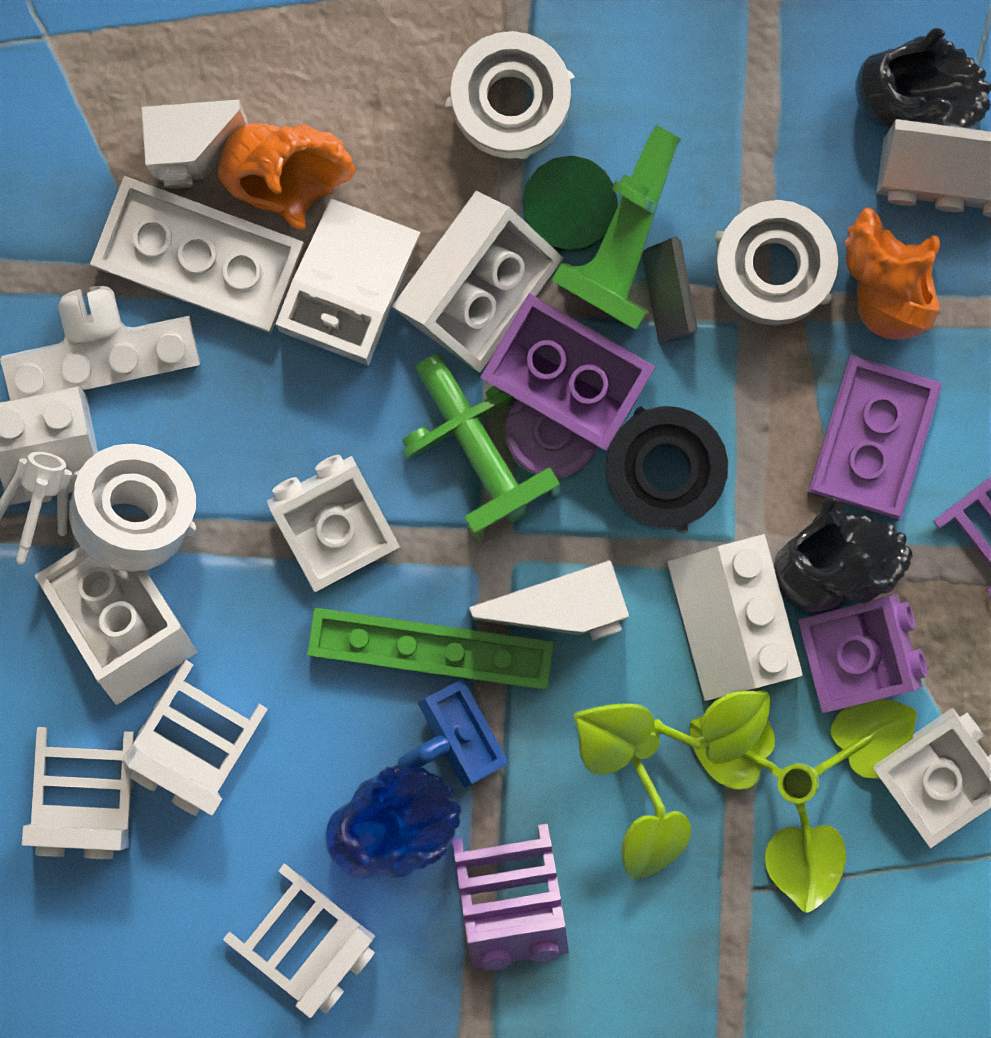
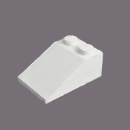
(569, 604)
(116, 622)

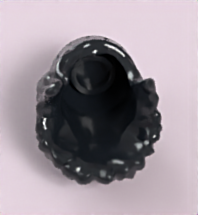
(923, 84)
(841, 560)

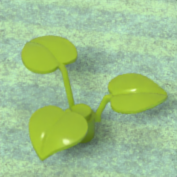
(627, 732)
(806, 860)

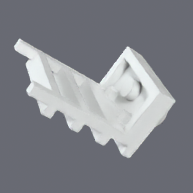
(166, 764)
(87, 828)
(339, 951)

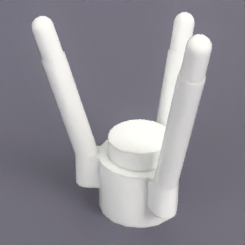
(42, 478)

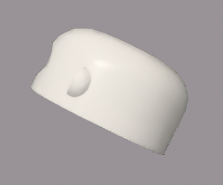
(510, 56)
(782, 224)
(138, 478)

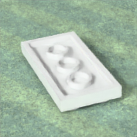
(197, 254)

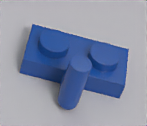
(459, 734)

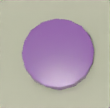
(543, 443)

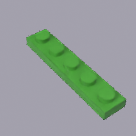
(430, 648)

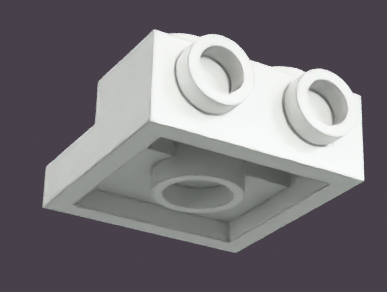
(331, 521)
(940, 776)

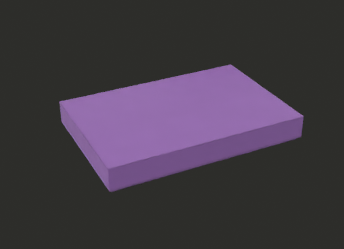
(874, 437)

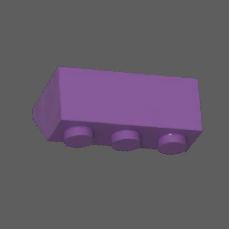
(568, 372)

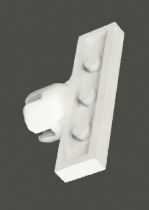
(99, 349)

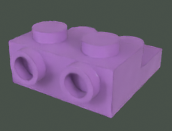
(863, 653)

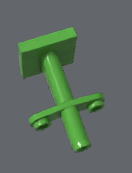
(611, 273)
(463, 422)

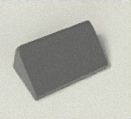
(669, 291)

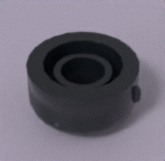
(674, 429)

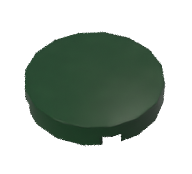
(570, 203)

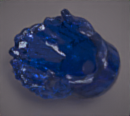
(393, 824)

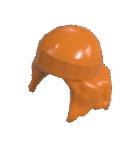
(283, 168)
(892, 279)

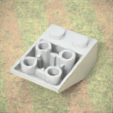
(347, 282)

